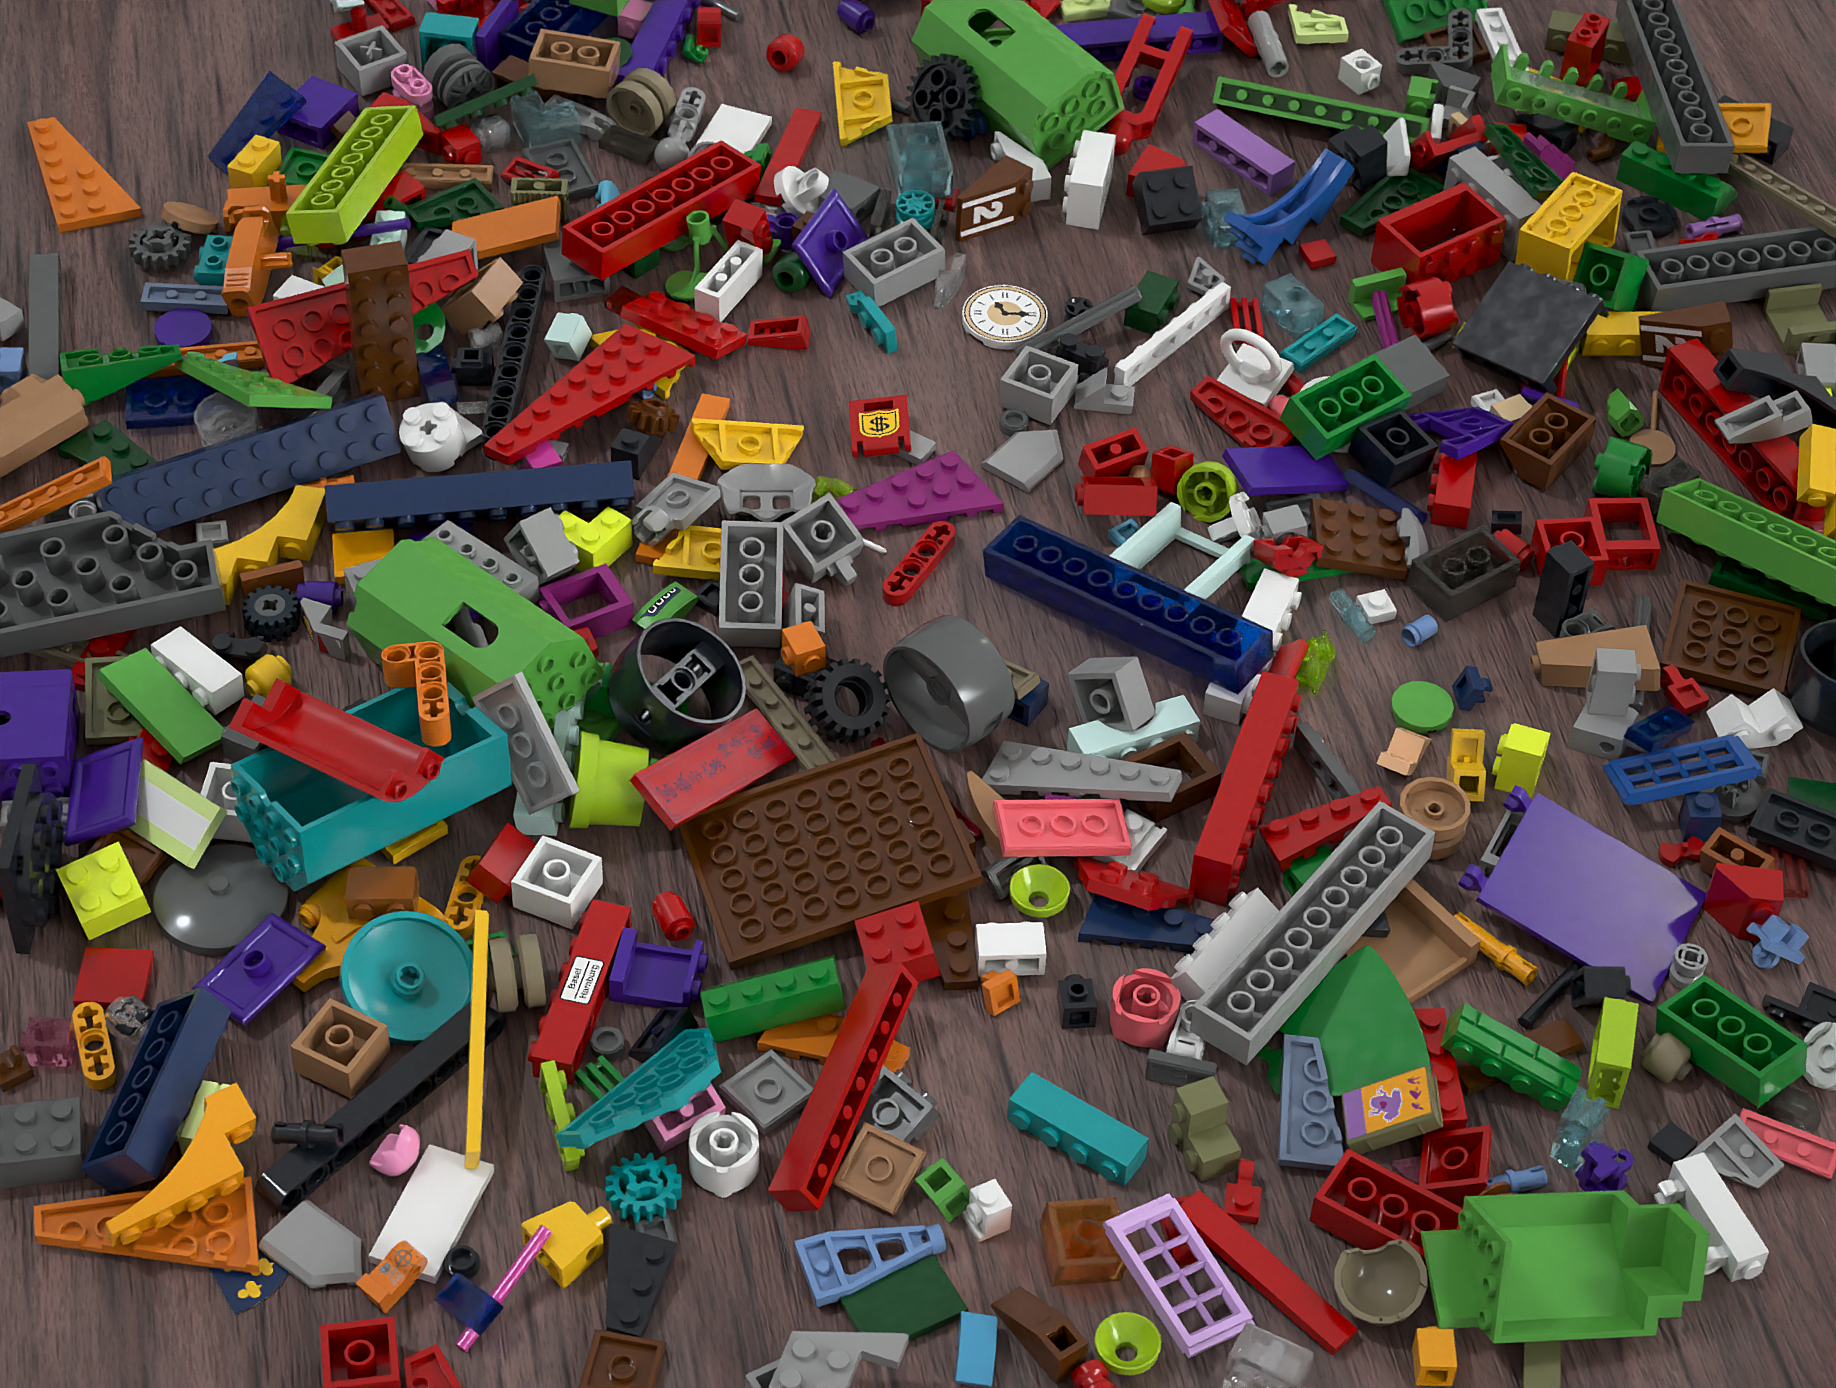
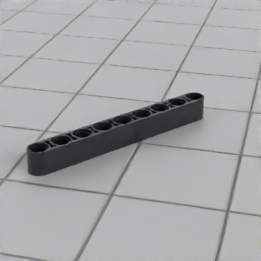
(515, 353)
(376, 1109)

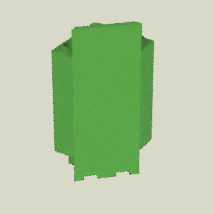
(1565, 1266)

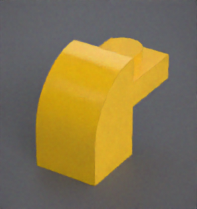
(1466, 762)

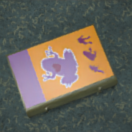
(1392, 1110)

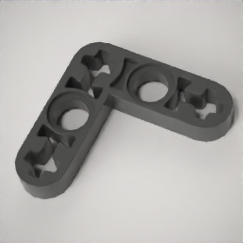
(1447, 54)

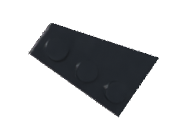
(635, 1278)

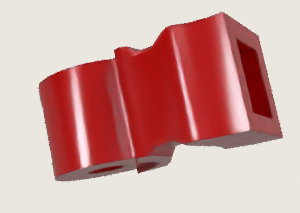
(709, 27)

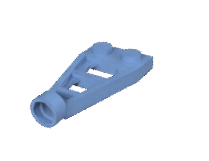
(823, 1268)

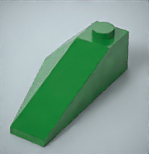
(105, 373)

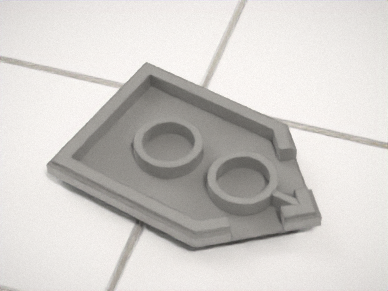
(1026, 458)
(314, 1248)

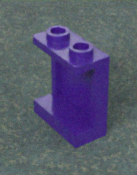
(656, 973)

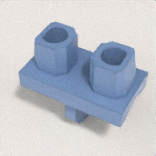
(1776, 942)

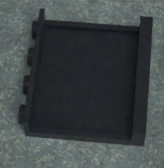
(1528, 326)

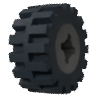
(271, 613)

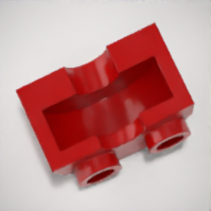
(1290, 556)

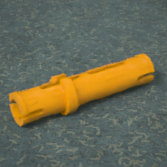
(1504, 956)

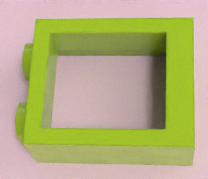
(1612, 1051)

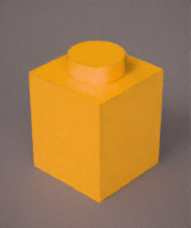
(1434, 1357)

